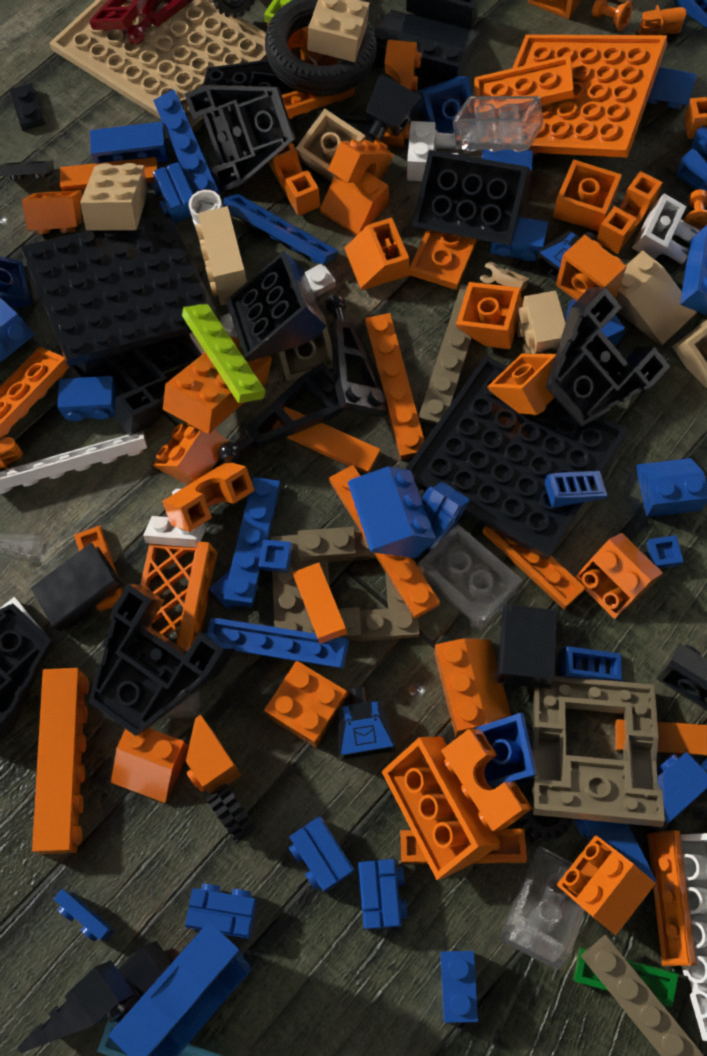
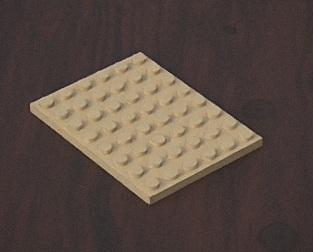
(169, 56)

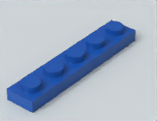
(185, 142)
(280, 229)
(254, 529)
(280, 643)

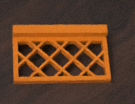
(196, 594)

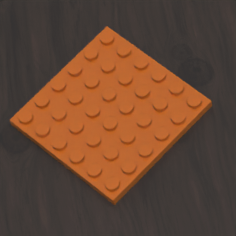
(610, 91)

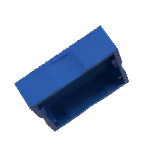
(183, 997)

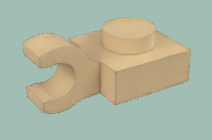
(505, 277)

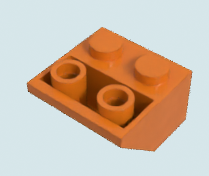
(378, 255)
(189, 453)
(618, 575)
(606, 884)

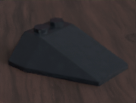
(245, 127)

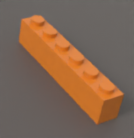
(59, 762)

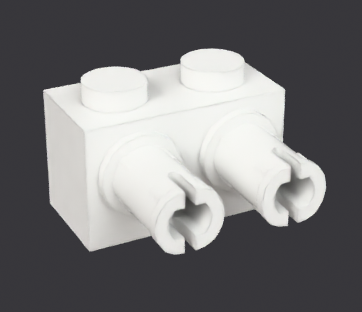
(421, 140)
(658, 228)

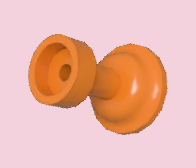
(620, 15)
(698, 216)

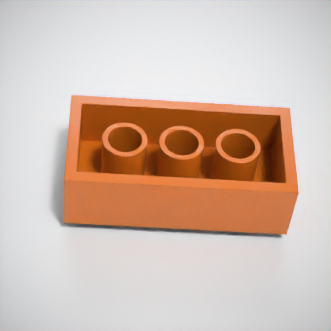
(202, 396)

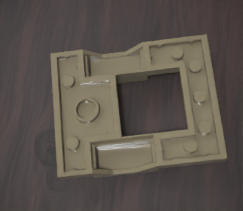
(337, 546)
(591, 786)

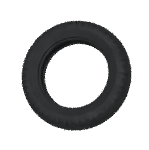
(308, 77)

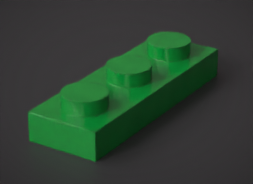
(659, 980)

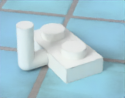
(162, 532)

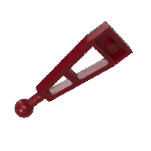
(113, 16)
(136, 33)

